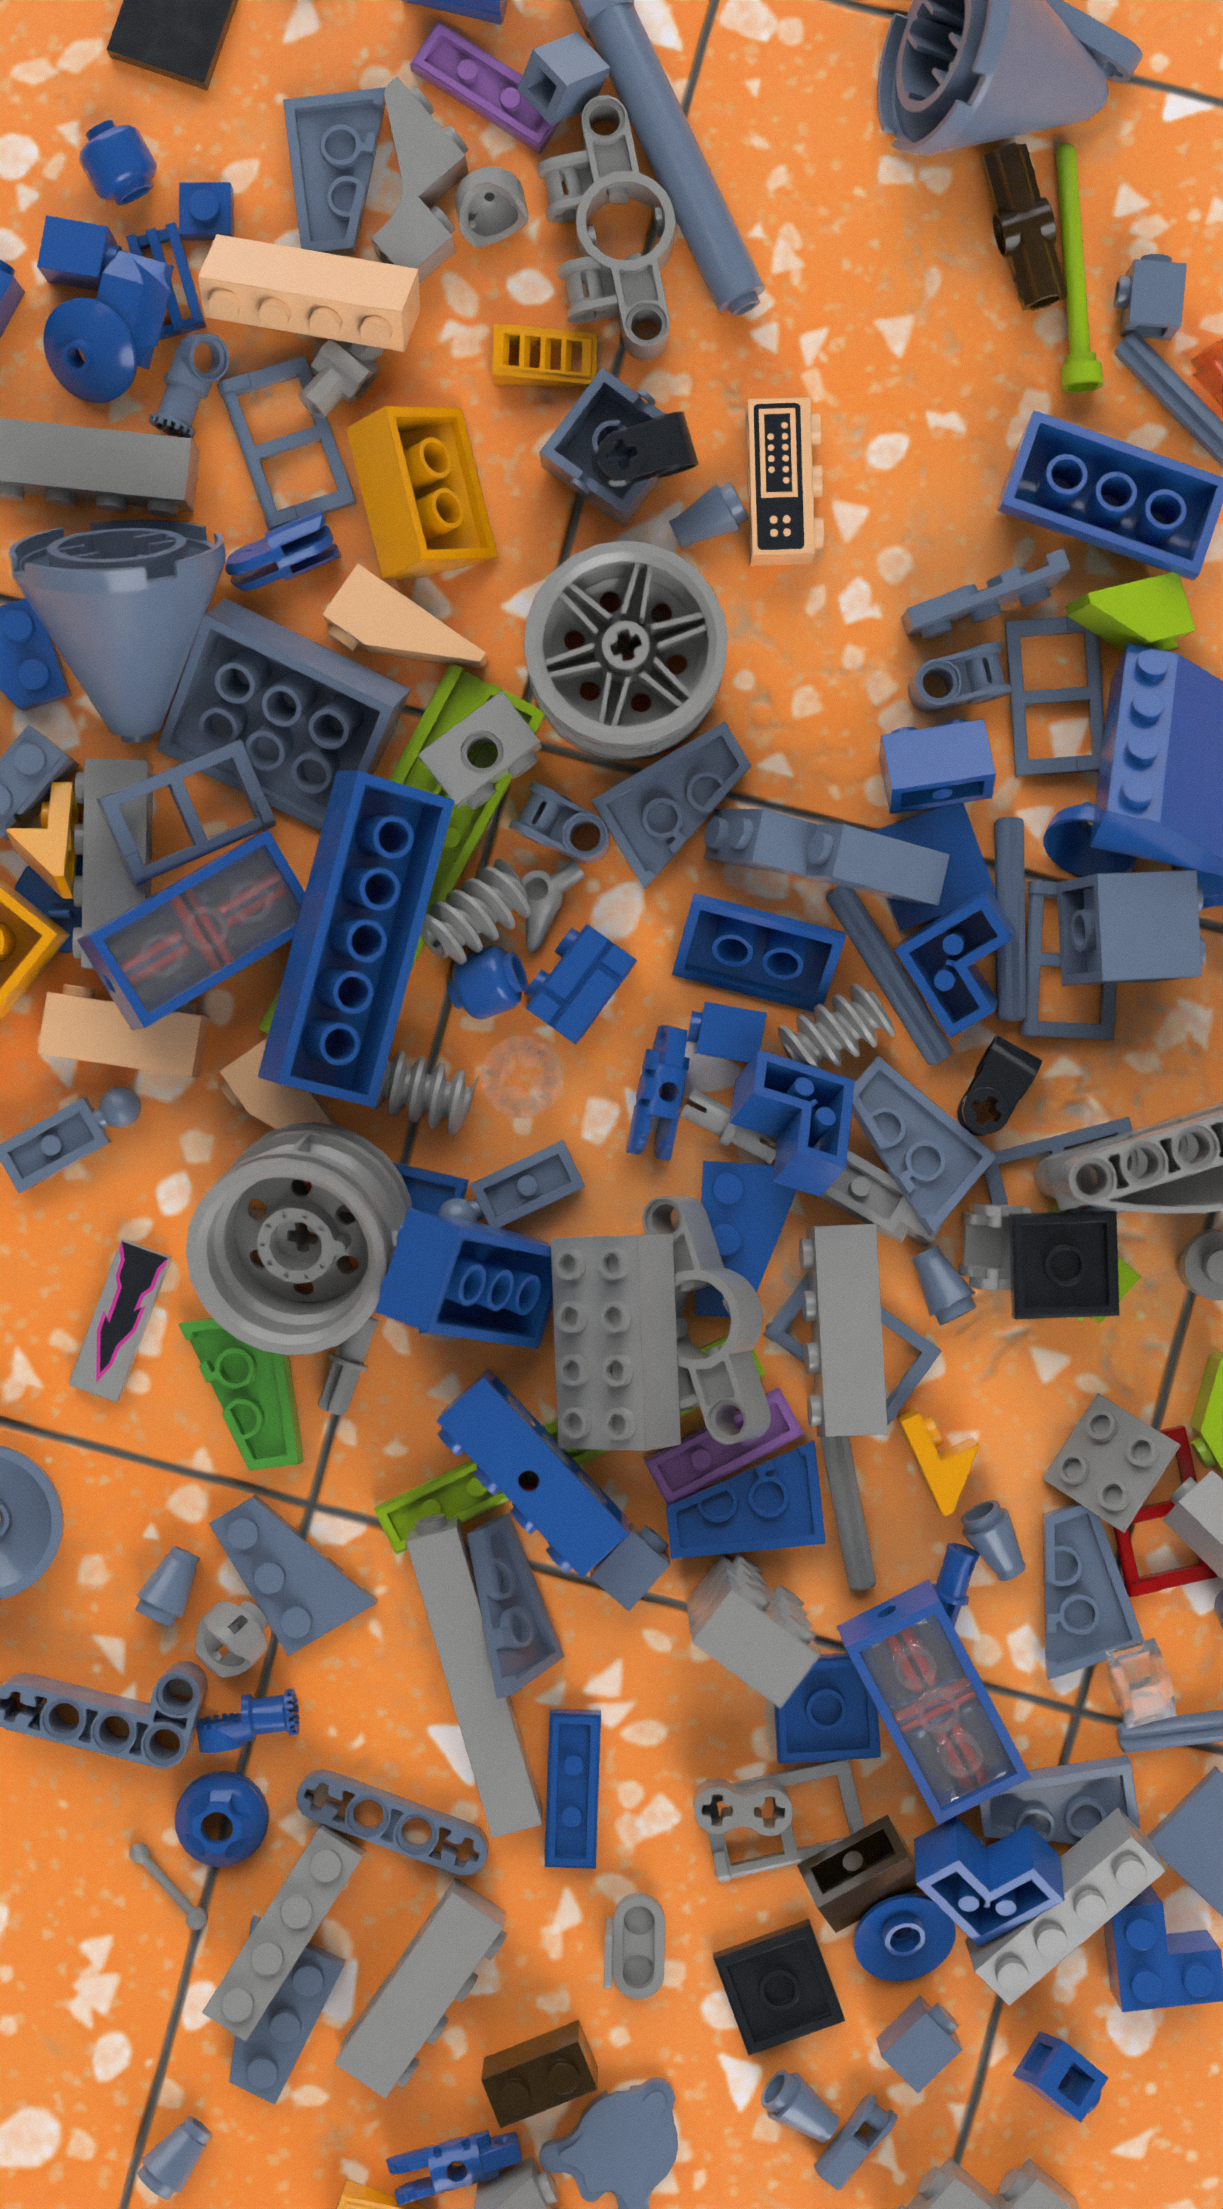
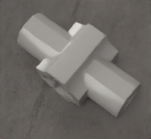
(340, 372)

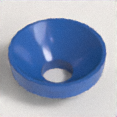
(1069, 847)
(239, 1801)

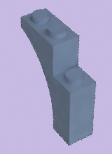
(826, 854)

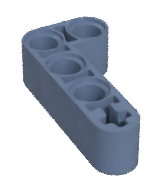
(96, 1706)

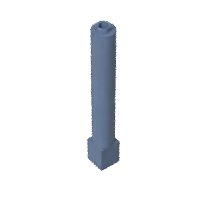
(673, 152)

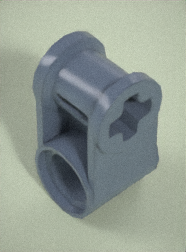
(969, 678)
(558, 824)

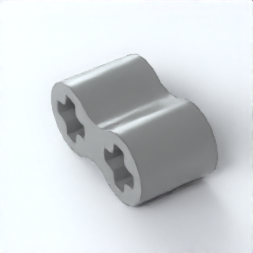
(742, 1807)

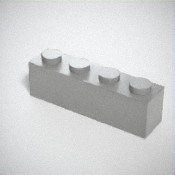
(97, 466)
(105, 885)
(845, 1330)
(1098, 1881)
(283, 1932)
(421, 1989)

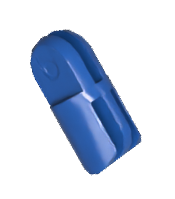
(283, 553)

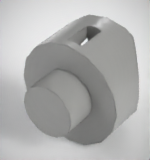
(490, 206)
(1202, 1264)
(237, 1629)

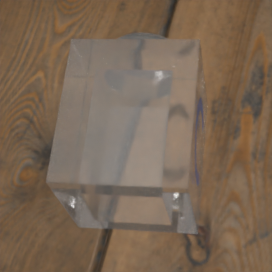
(1140, 1683)

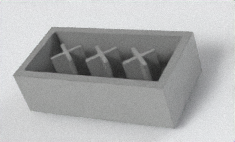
(615, 1342)
(752, 1627)

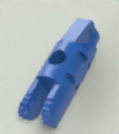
(663, 1068)
(477, 2152)

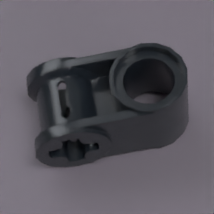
(654, 449)
(1000, 1079)

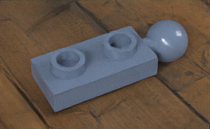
(66, 1137)
(519, 1188)

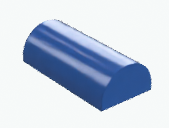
(1112, 495)

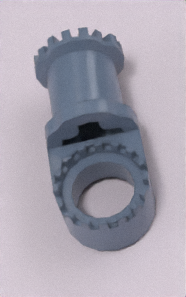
(189, 385)

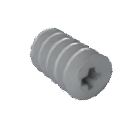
(475, 912)
(836, 1029)
(426, 1093)

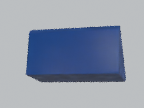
(758, 953)

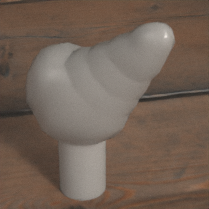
(546, 899)

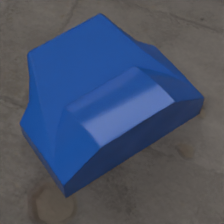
(139, 294)

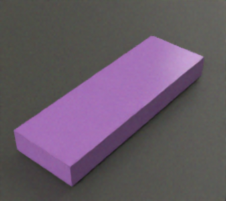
(481, 85)
(702, 1459)

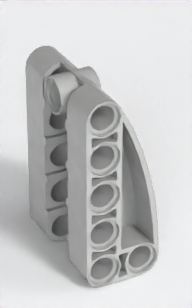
(1151, 1169)

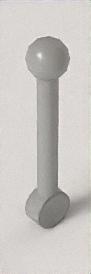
(196, 1916)

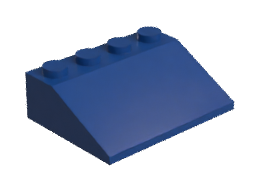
(1162, 762)

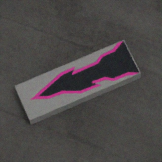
(120, 1320)

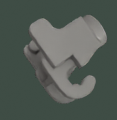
(988, 1245)

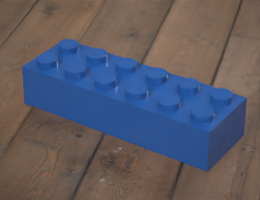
(356, 938)

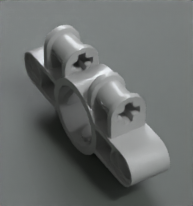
(593, 177)
(726, 1373)

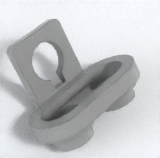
(635, 1946)

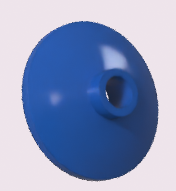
(102, 339)
(903, 1937)

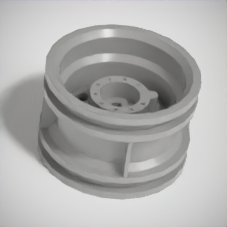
(641, 579)
(262, 1301)

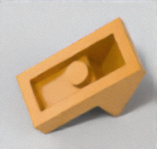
(52, 849)
(944, 1470)

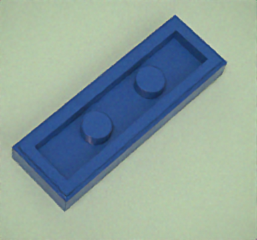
(572, 1788)

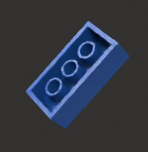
(468, 1280)

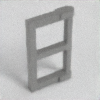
(791, 1855)

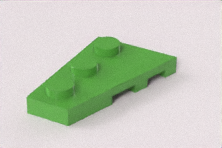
(254, 1393)

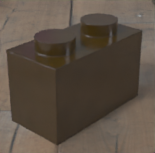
(859, 1873)
(539, 2074)

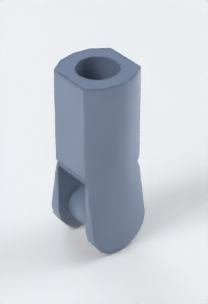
(850, 2146)

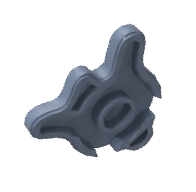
(619, 2145)

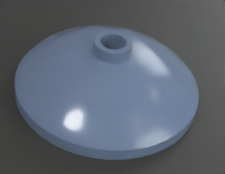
(29, 1522)

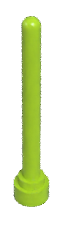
(1081, 369)

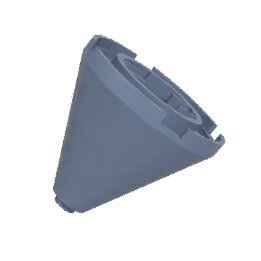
(982, 74)
(122, 609)

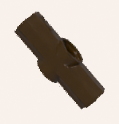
(1024, 226)

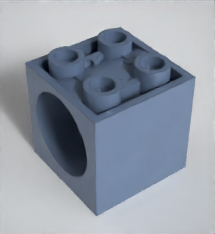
(1130, 928)

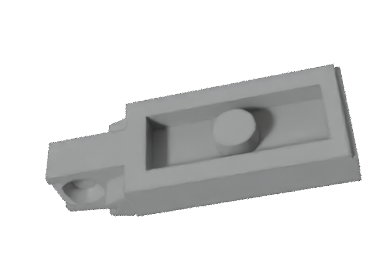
(876, 1199)

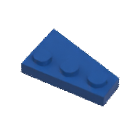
(746, 1222)
(752, 1511)

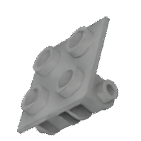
(1111, 1462)

